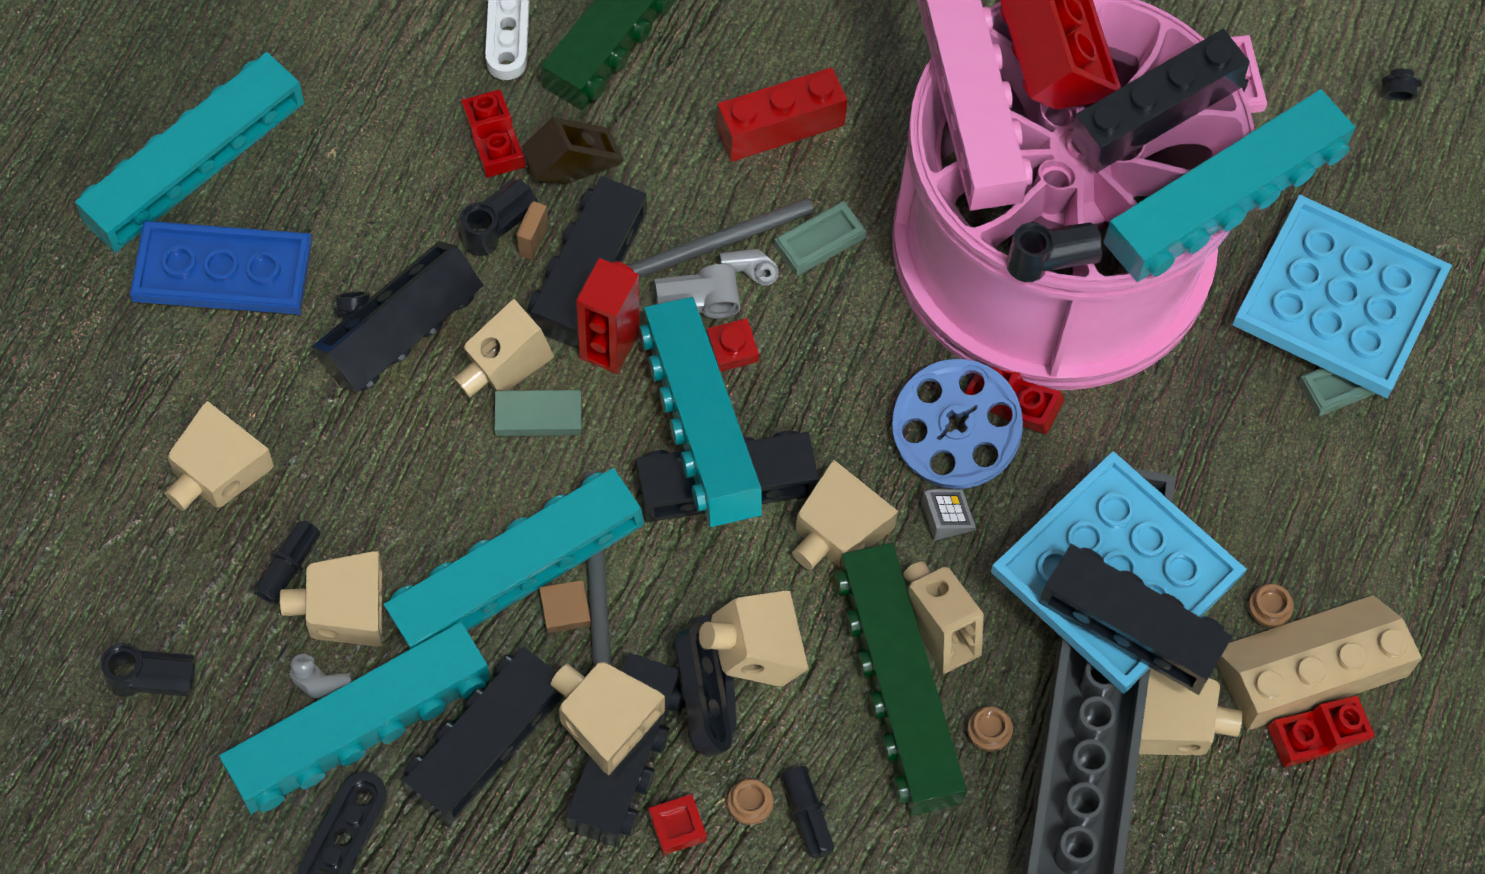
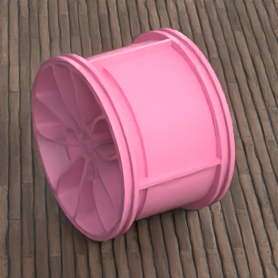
(1062, 327)

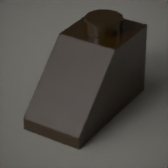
(570, 151)

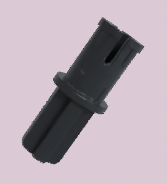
(286, 562)
(807, 812)

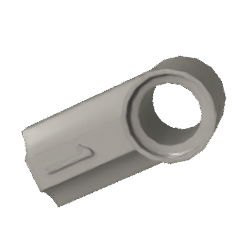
(712, 288)

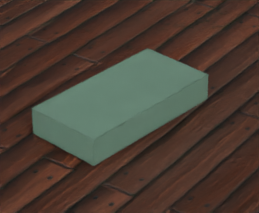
(820, 238)
(1330, 392)
(538, 413)

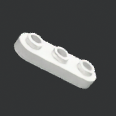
(507, 44)

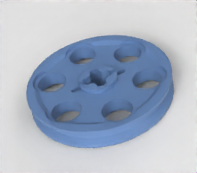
(955, 402)

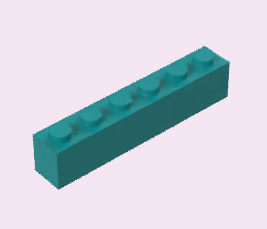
(189, 151)
(1229, 186)
(701, 413)
(518, 560)
(355, 718)

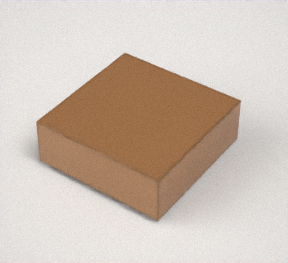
(532, 230)
(565, 606)

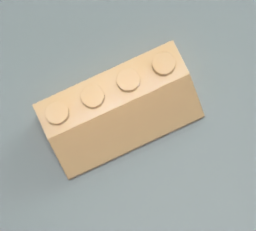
(1317, 660)

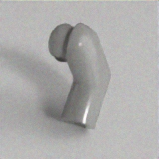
(753, 264)
(313, 680)

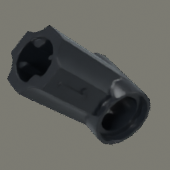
(497, 215)
(1044, 249)
(152, 672)

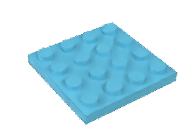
(1342, 296)
(1133, 532)

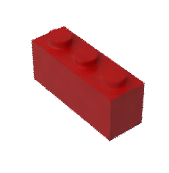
(781, 114)
(608, 315)

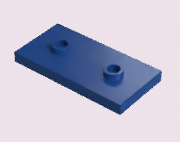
(221, 267)

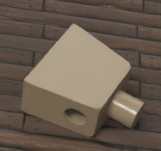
(504, 351)
(215, 460)
(840, 518)
(340, 600)
(945, 616)
(757, 638)
(606, 711)
(1182, 721)

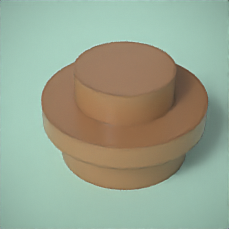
(1271, 605)
(990, 728)
(750, 801)

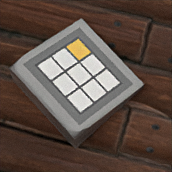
(947, 512)

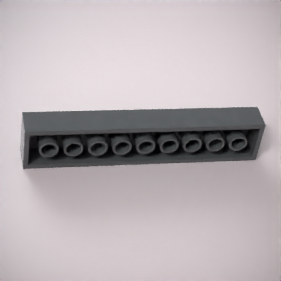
(1087, 760)

